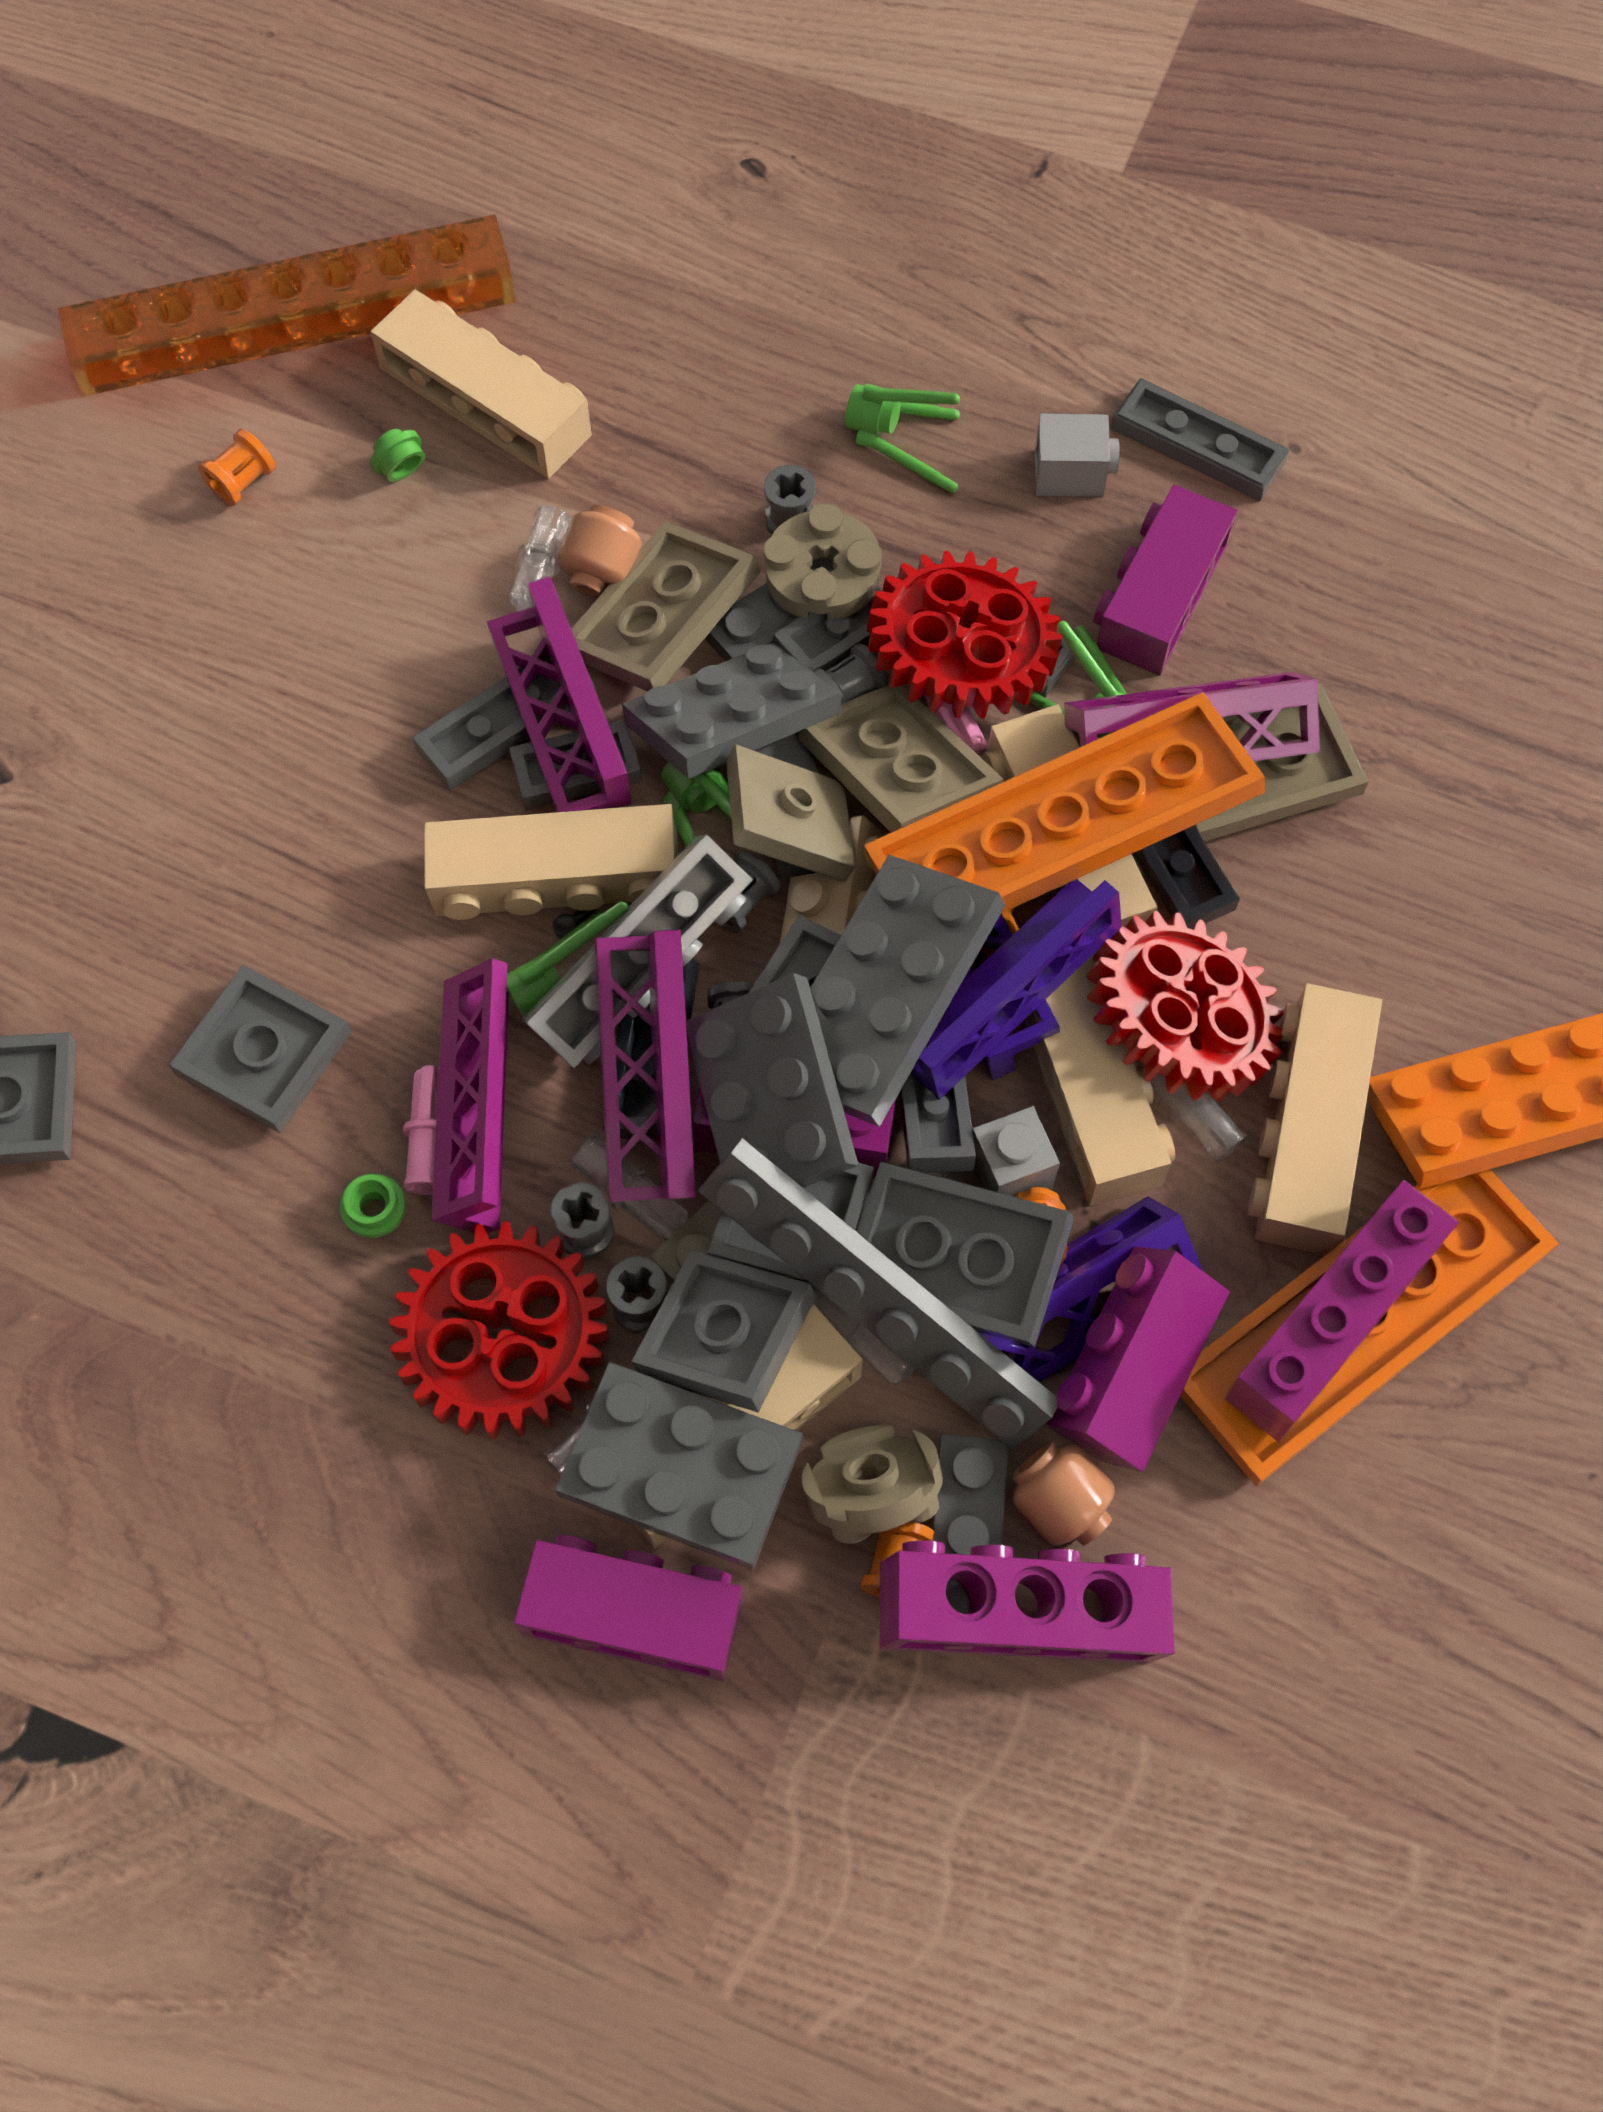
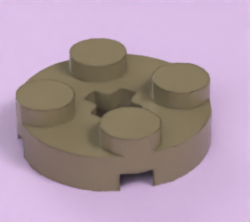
(815, 535)
(856, 1507)

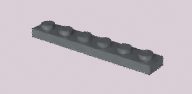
(879, 1295)

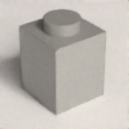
(1074, 455)
(1014, 1154)

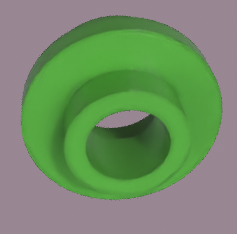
(397, 454)
(364, 1190)

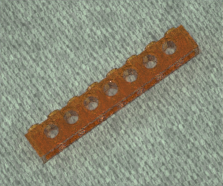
(281, 305)

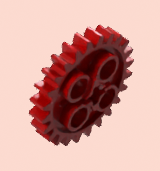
(963, 634)
(1185, 1006)
(478, 1383)

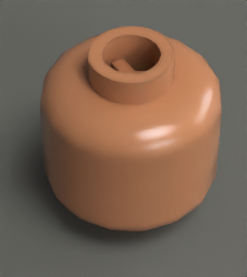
(598, 549)
(1063, 1494)

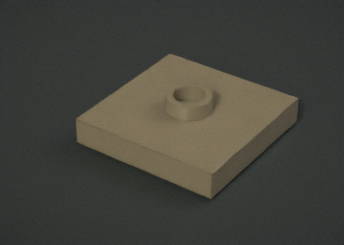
(789, 813)

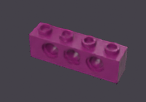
(1340, 1310)
(918, 1617)

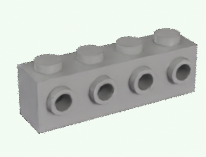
(687, 897)

